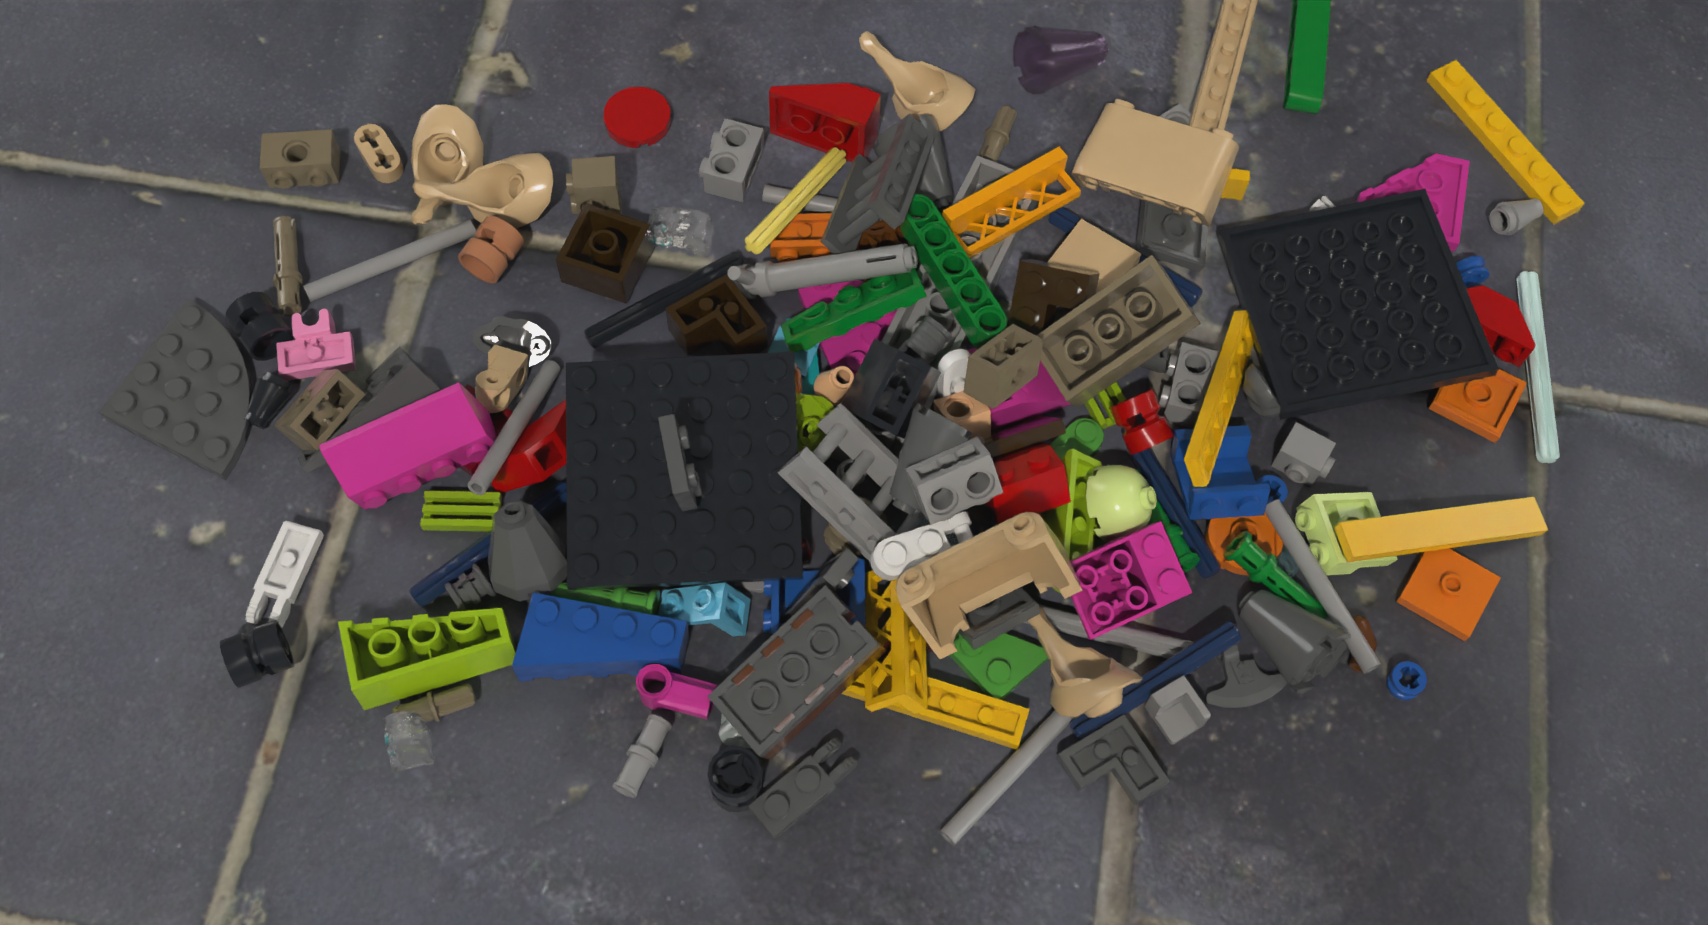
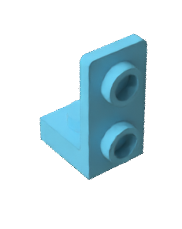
(707, 604)

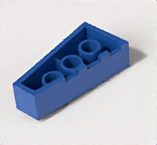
(596, 640)

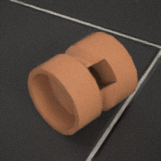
(491, 249)

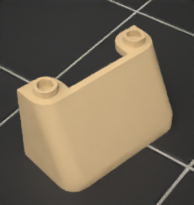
(1157, 161)
(979, 571)

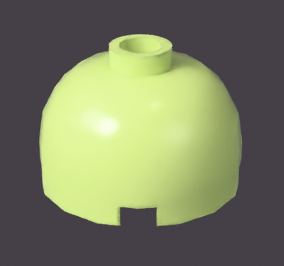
(1119, 500)

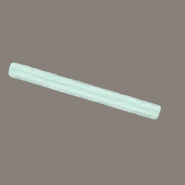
(1538, 370)

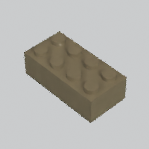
(1115, 331)

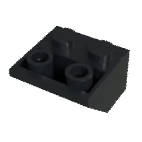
(889, 388)

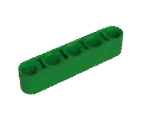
(1306, 56)
(952, 257)

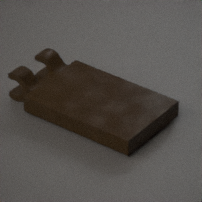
(1023, 434)

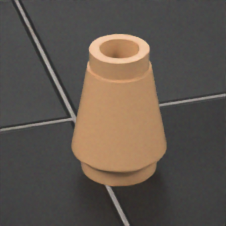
(833, 384)

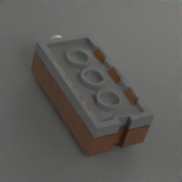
(794, 675)

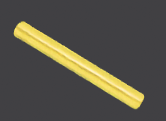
(795, 201)

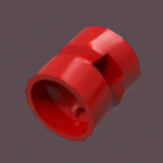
(1148, 433)

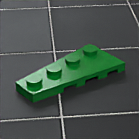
(852, 308)

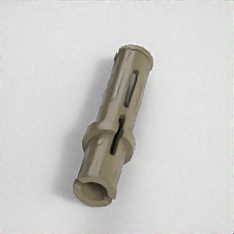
(287, 275)

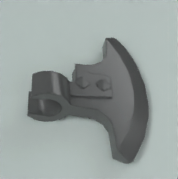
(1243, 683)

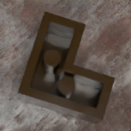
(1044, 287)
(714, 314)

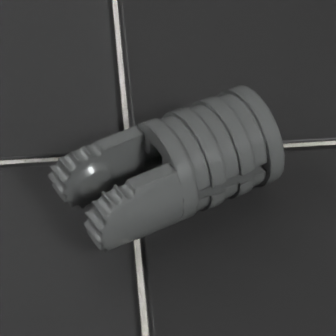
(926, 340)

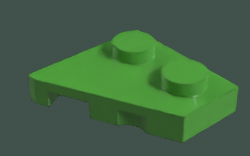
(999, 664)

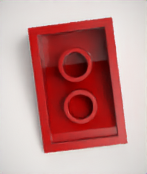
(826, 116)
(1030, 481)

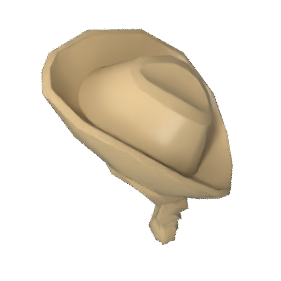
(921, 86)
(444, 151)
(509, 189)
(1081, 676)

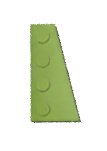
(423, 653)

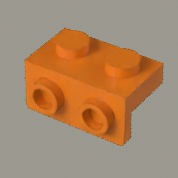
(801, 238)

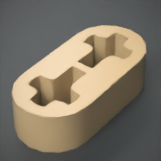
(373, 156)

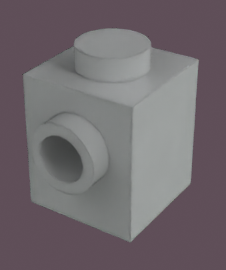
(1305, 455)

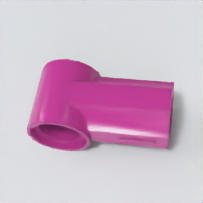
(679, 694)

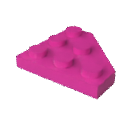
(1446, 187)
(853, 346)

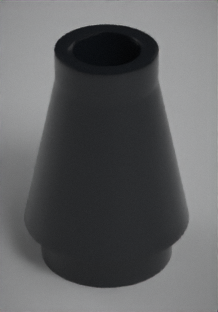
(267, 398)

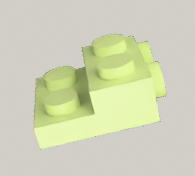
(1321, 514)

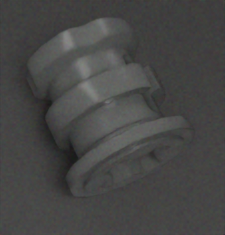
(469, 588)

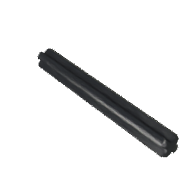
(658, 301)

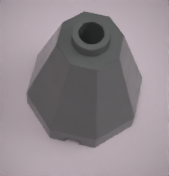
(524, 553)

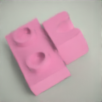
(315, 349)

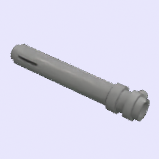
(770, 278)

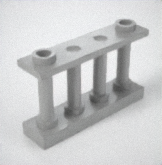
(834, 496)

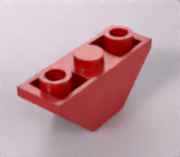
(1502, 325)
(536, 453)

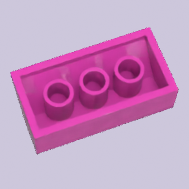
(410, 446)

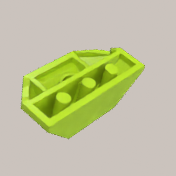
(1071, 520)

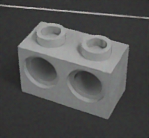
(738, 162)
(1187, 384)
(951, 474)

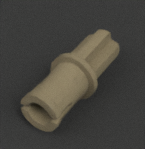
(998, 134)
(440, 704)

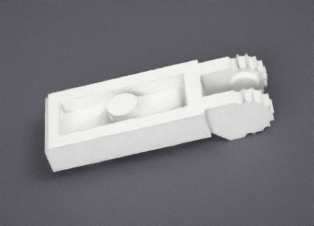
(284, 571)

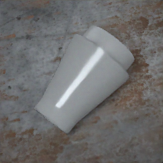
(1514, 215)

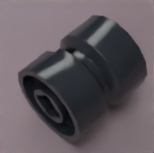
(258, 325)
(252, 655)
(735, 778)

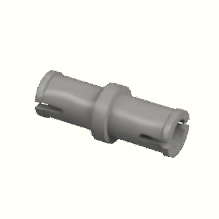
(642, 756)

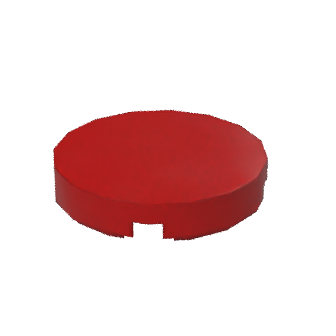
(637, 117)

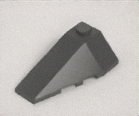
(391, 387)

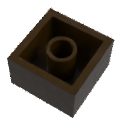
(605, 253)

